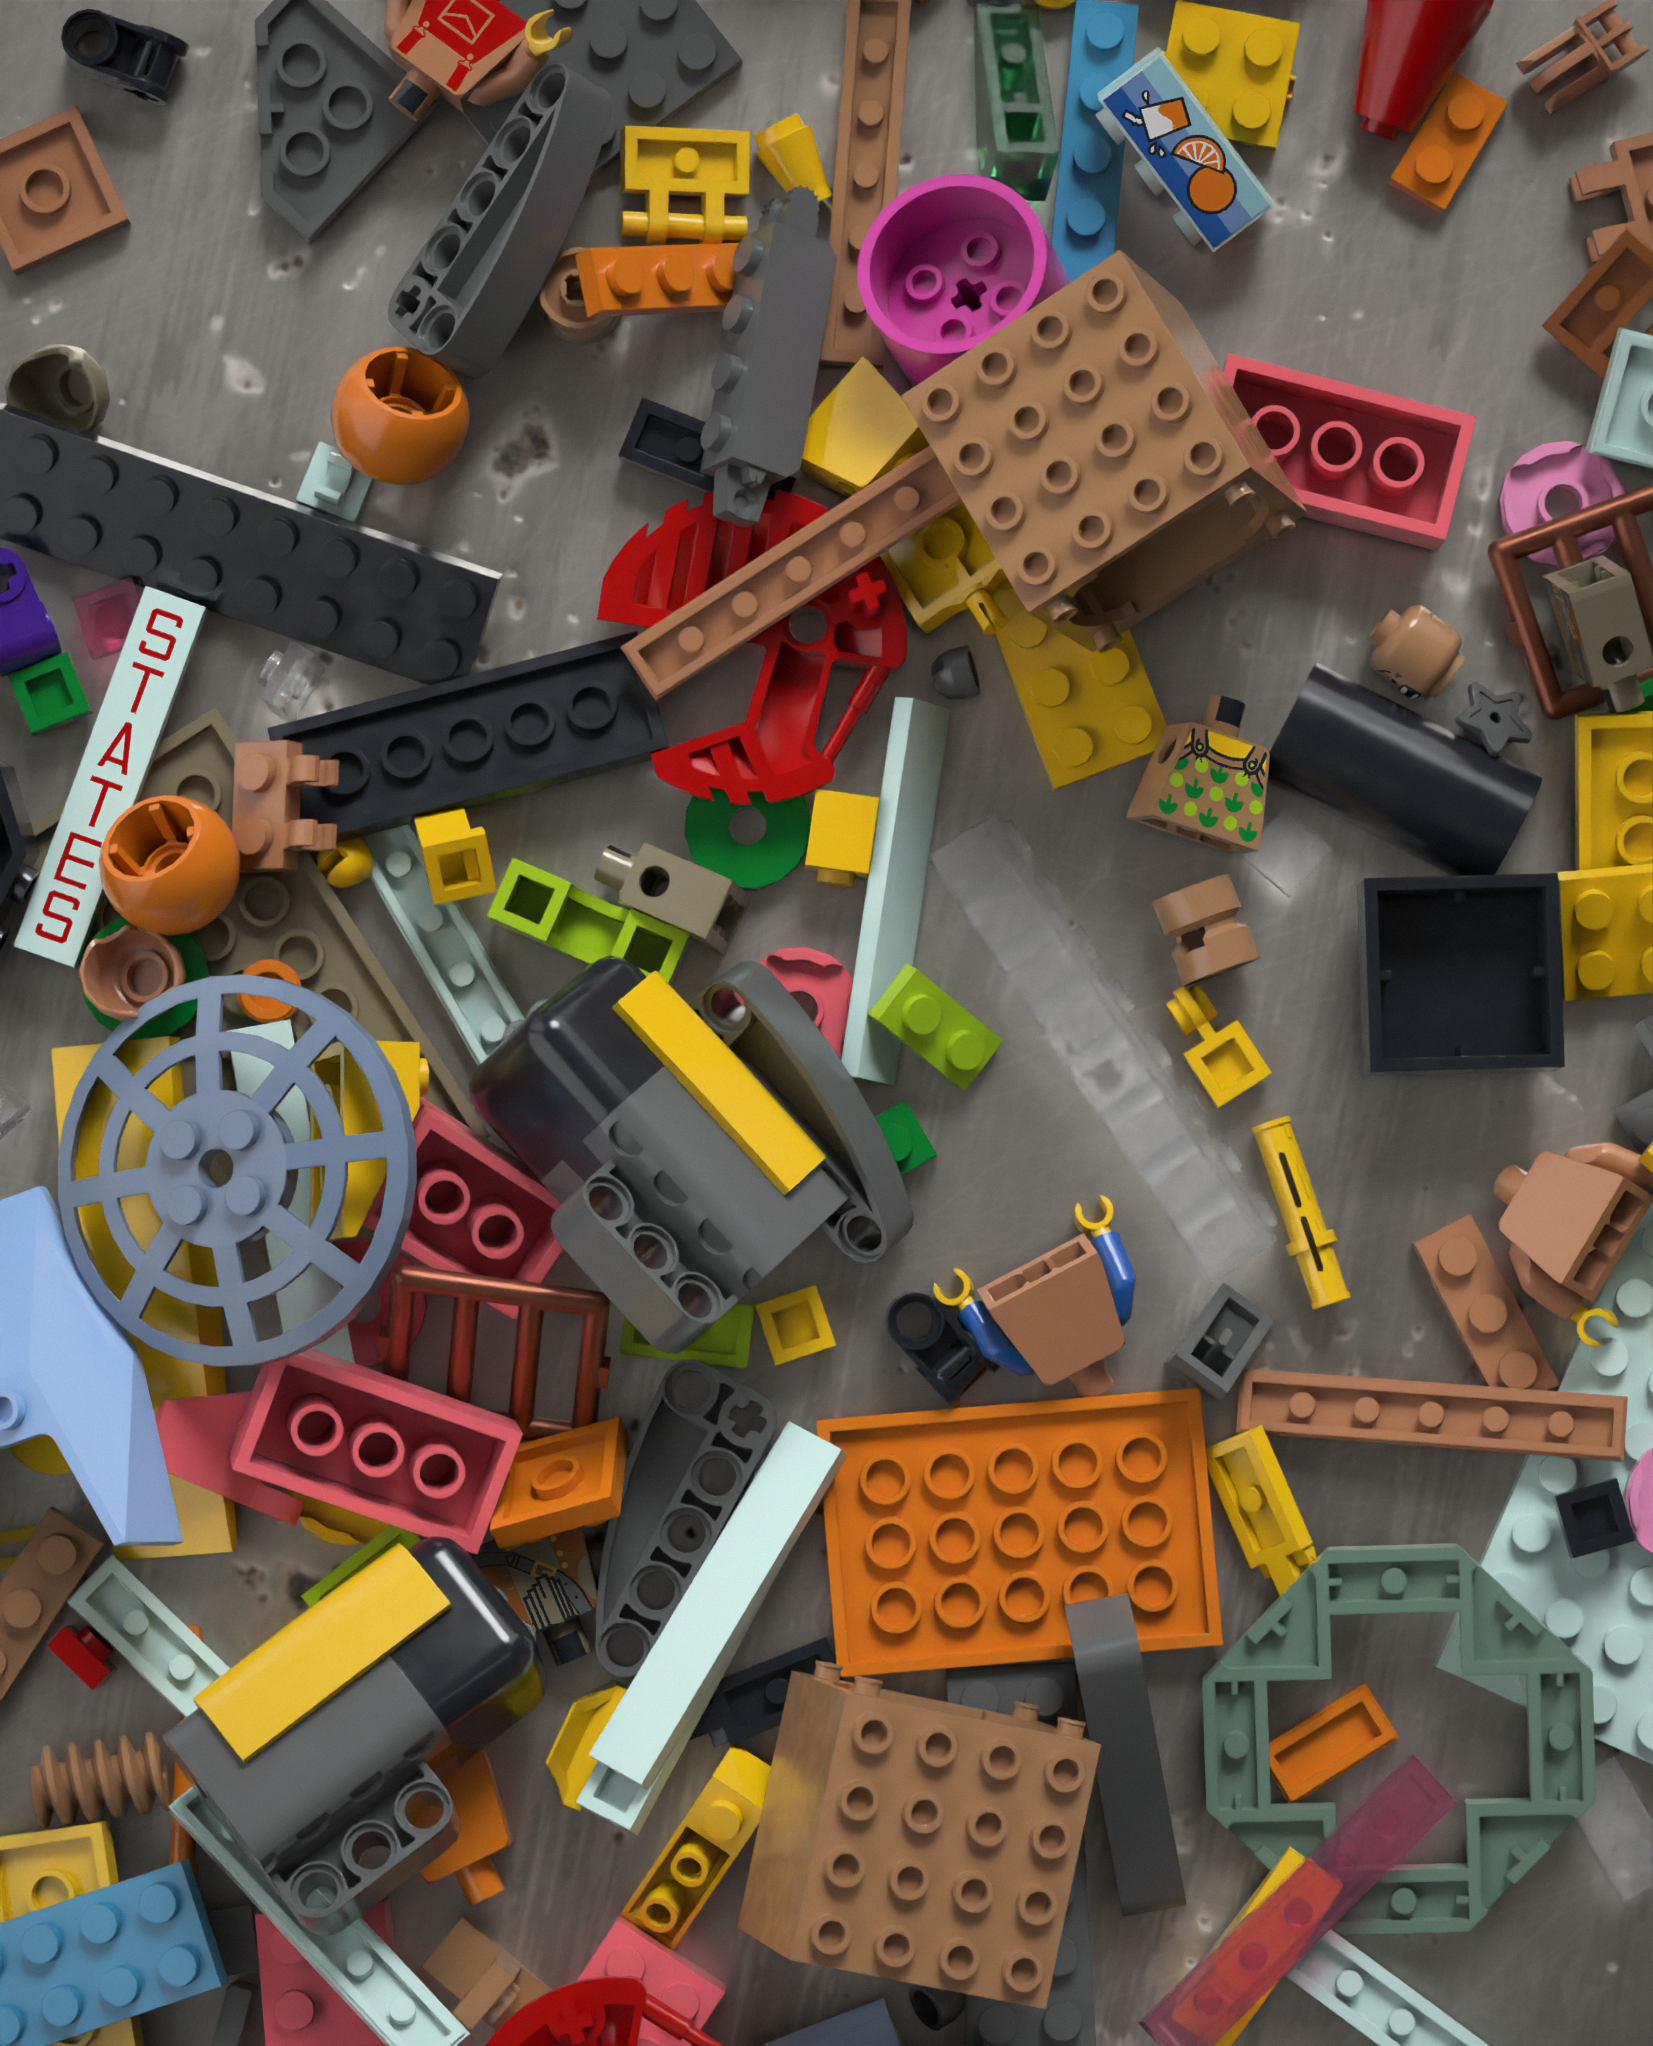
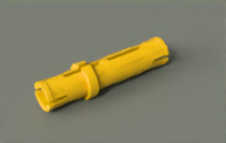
(1323, 1286)

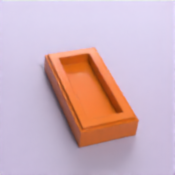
(1328, 1743)

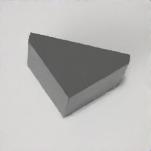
(1220, 1342)

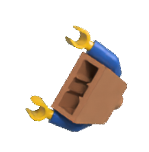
(1057, 1310)

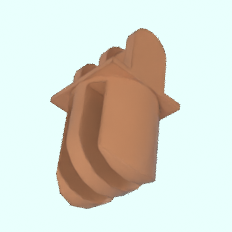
(1586, 53)

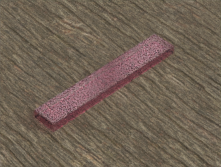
(1300, 1909)

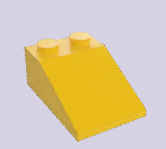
(359, 1116)

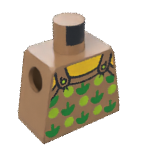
(1206, 782)

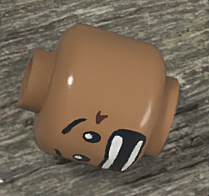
(1415, 651)

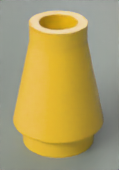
(793, 156)

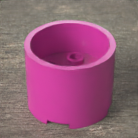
(942, 254)

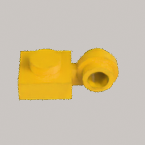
(1225, 1058)

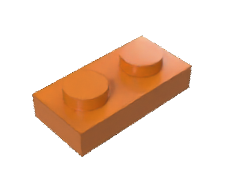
(1448, 142)

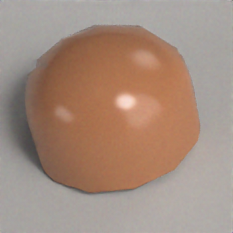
(129, 970)

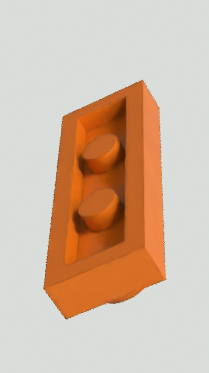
(657, 279)

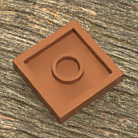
(54, 192)

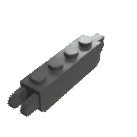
(768, 357)

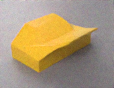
(581, 1729)

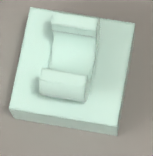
(334, 485)

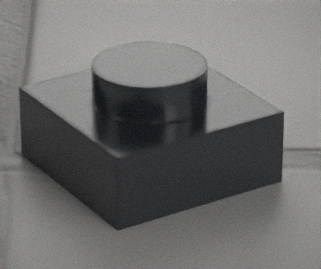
(1593, 1518)

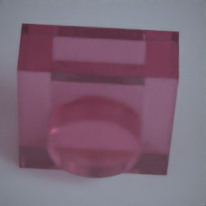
(107, 616)

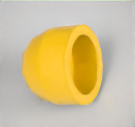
(348, 871)

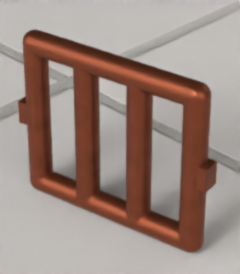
(1561, 536)
(532, 1300)

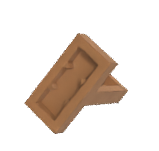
(481, 1976)

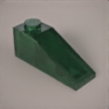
(1013, 100)

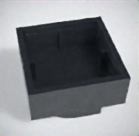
(1460, 974)

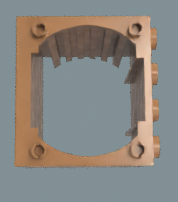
(1103, 454)
(919, 1838)

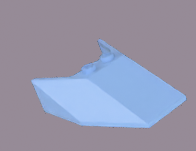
(77, 1378)

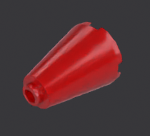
(1409, 56)

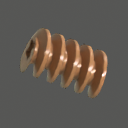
(99, 1780)

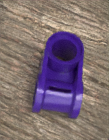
(25, 625)

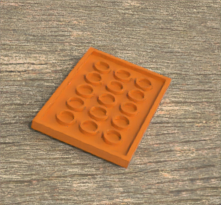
(982, 1521)

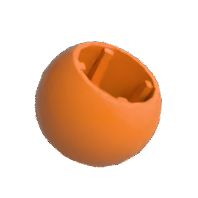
(400, 416)
(169, 865)

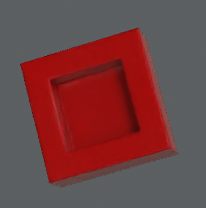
(84, 1654)

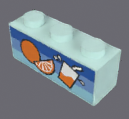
(1182, 151)

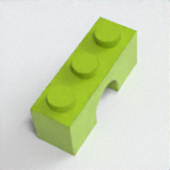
(582, 924)

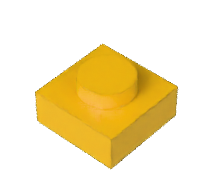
(795, 1325)

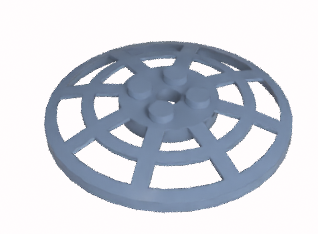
(262, 1176)

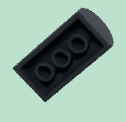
(1400, 775)

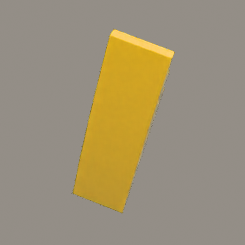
(203, 1516)

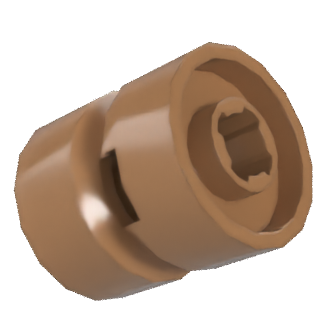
(565, 305)
(1206, 930)

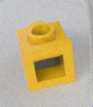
(454, 856)

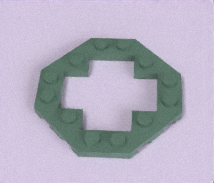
(1495, 1639)

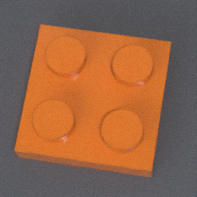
(562, 1483)

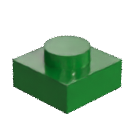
(50, 694)
(905, 1138)

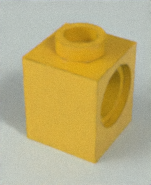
(841, 837)

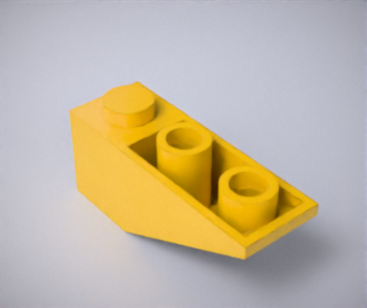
(701, 1848)

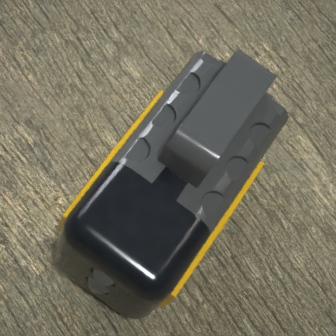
(657, 1145)
(353, 1721)

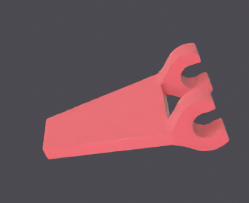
(196, 1446)

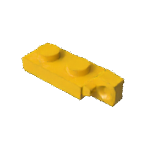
(1261, 1506)

